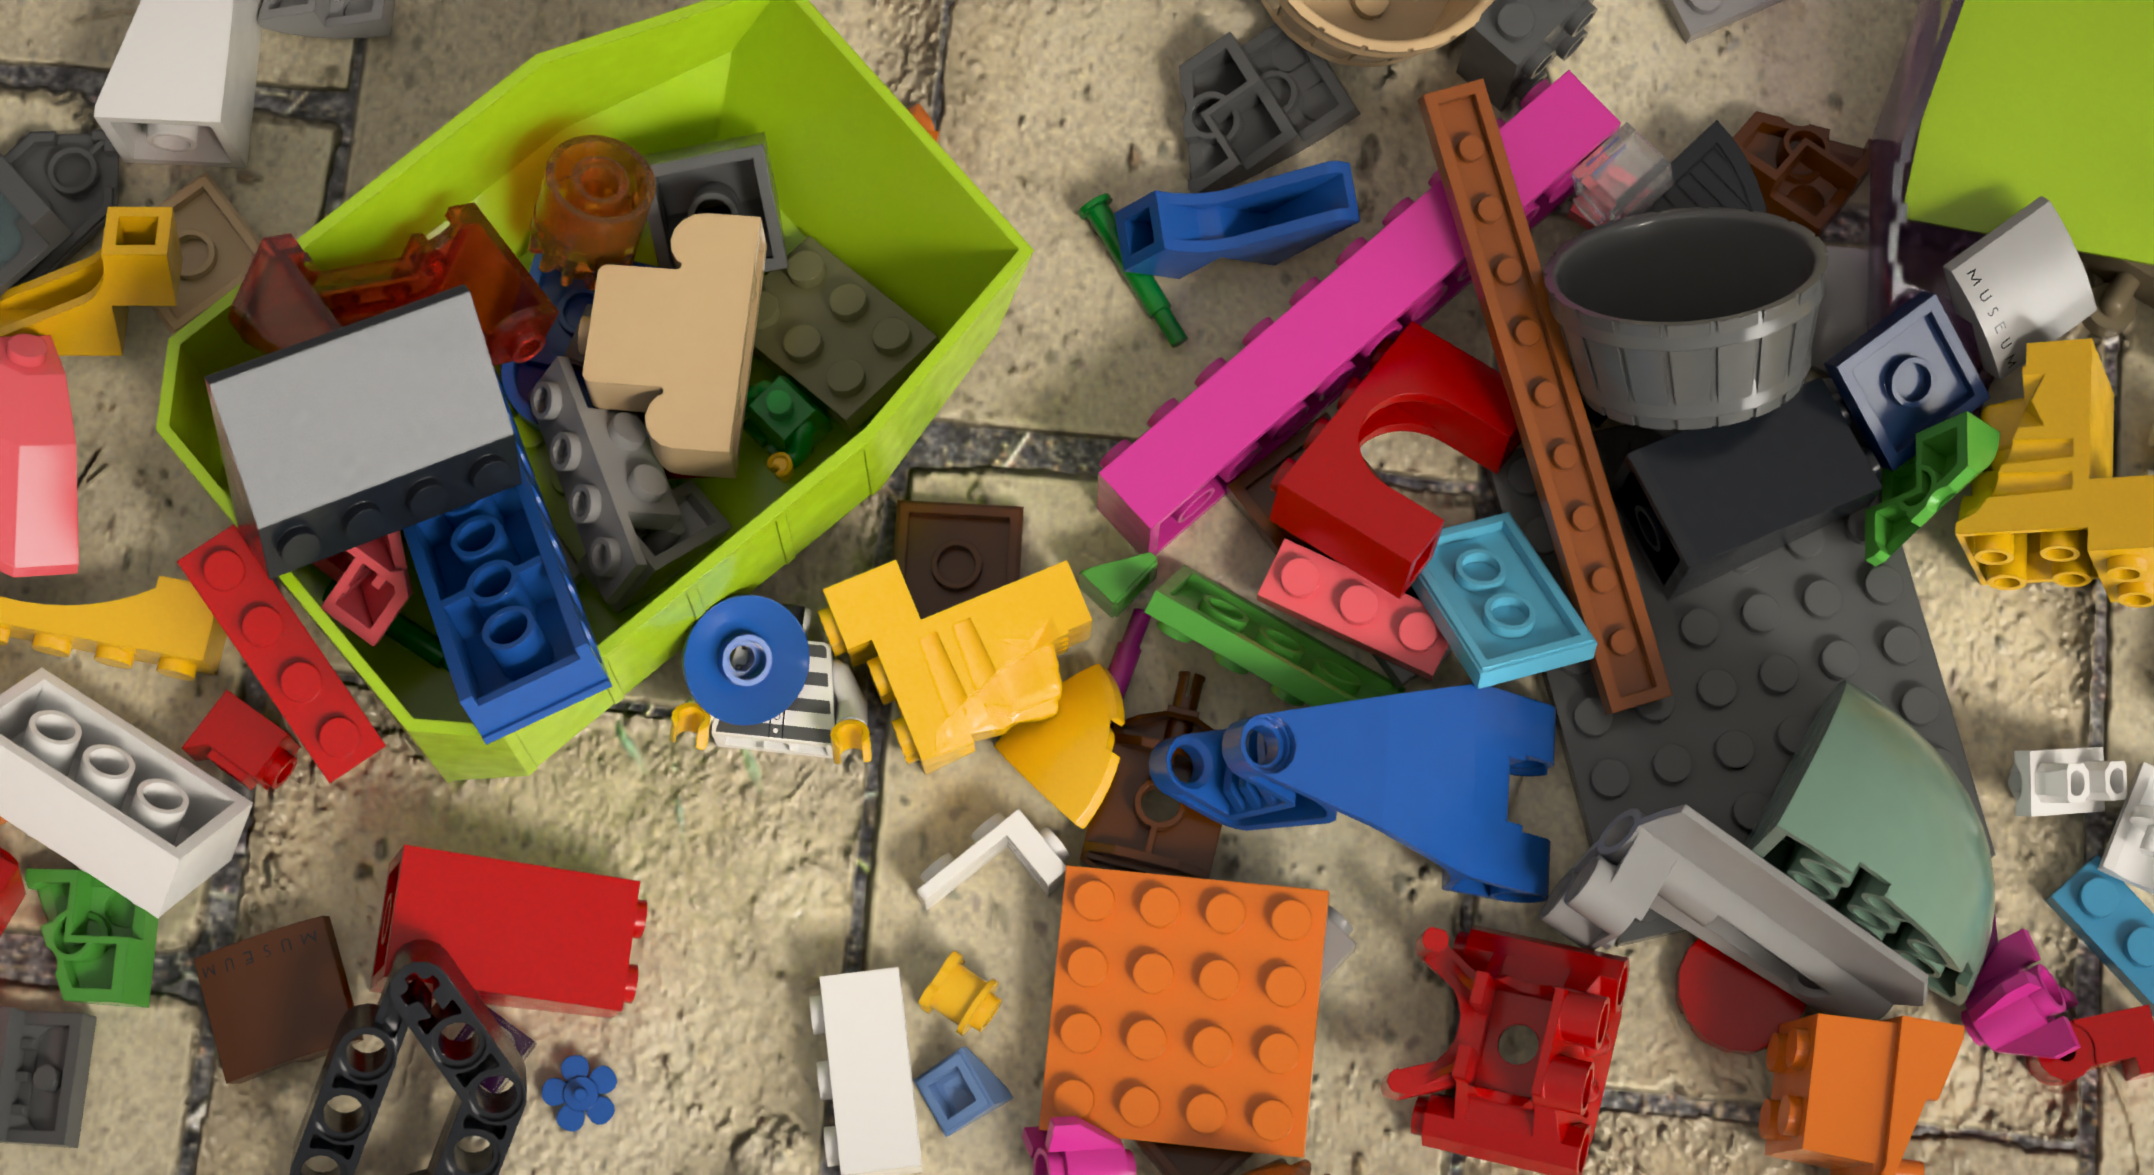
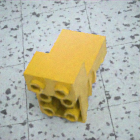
(2051, 493)
(964, 668)

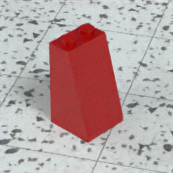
(516, 929)

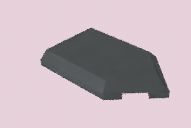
(75, 179)

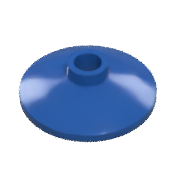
(774, 666)

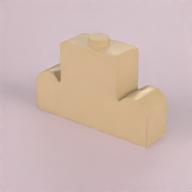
(681, 342)

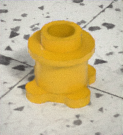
(961, 995)

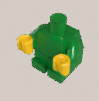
(786, 421)

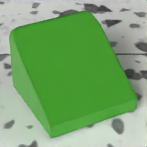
(1119, 582)

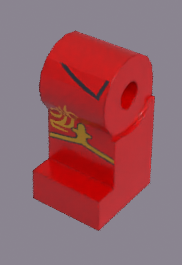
(2105, 1041)

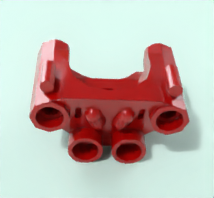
(1530, 1112)

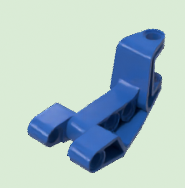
(1408, 764)

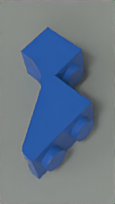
(1250, 222)

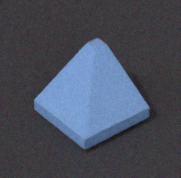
(961, 1091)

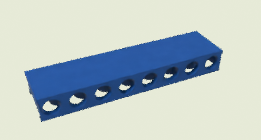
(506, 607)

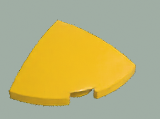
(1072, 752)

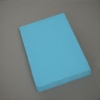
(1500, 603)

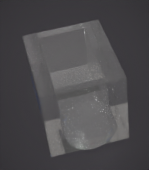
(1621, 178)

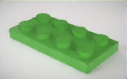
(1261, 643)

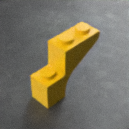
(89, 300)

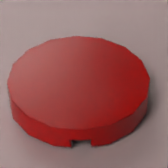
(1729, 1002)

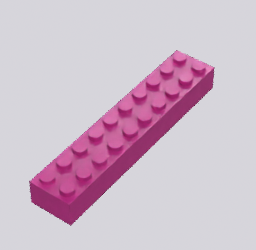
(1332, 331)

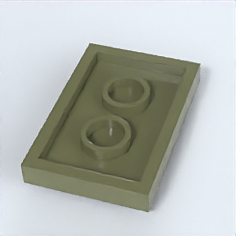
(836, 335)

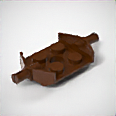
(1120, 831)

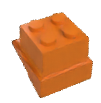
(1854, 1090)

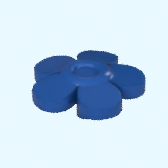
(580, 1093)

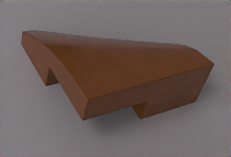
(1801, 169)

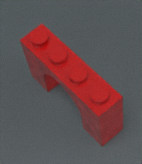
(1337, 500)
(281, 653)

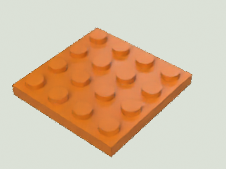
(1186, 1009)

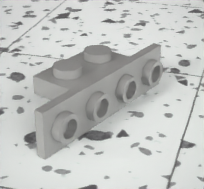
(605, 476)

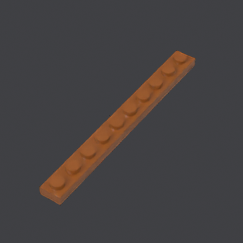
(1544, 394)

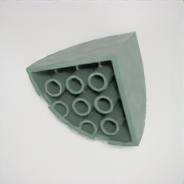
(1885, 838)

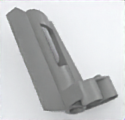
(1735, 904)

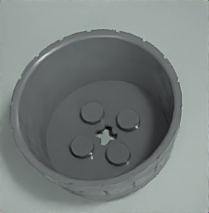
(1688, 314)

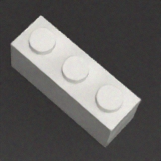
(867, 1073)

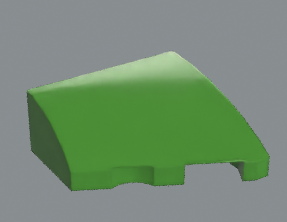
(1943, 465)
(97, 937)

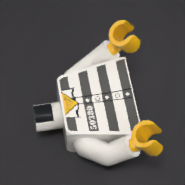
(820, 722)

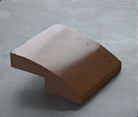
(275, 998)

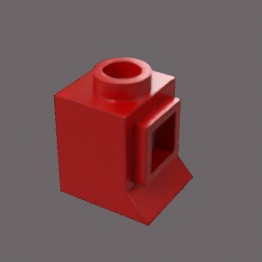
(243, 744)

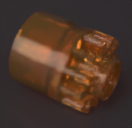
(591, 207)

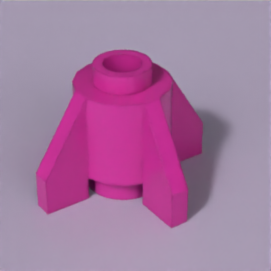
(2018, 1006)
(1076, 1149)

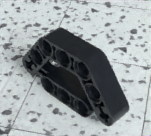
(461, 1062)

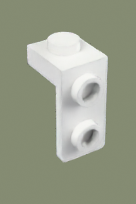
(1037, 851)

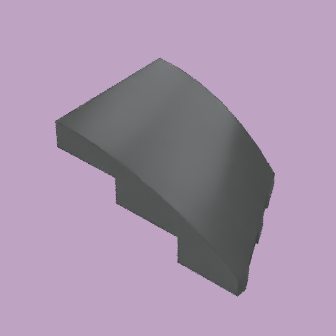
(1256, 106)

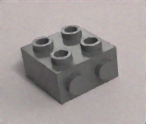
(1518, 41)

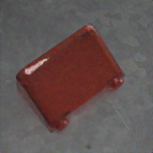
(293, 301)

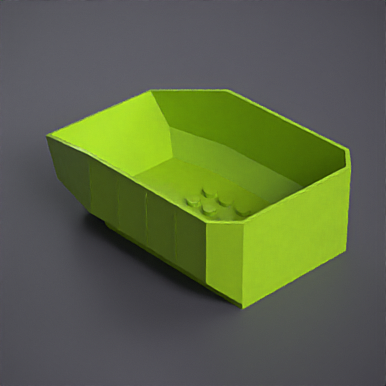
(845, 172)

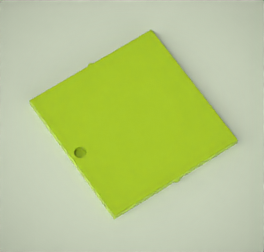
(2045, 107)

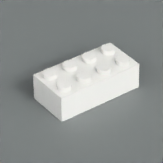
(111, 795)

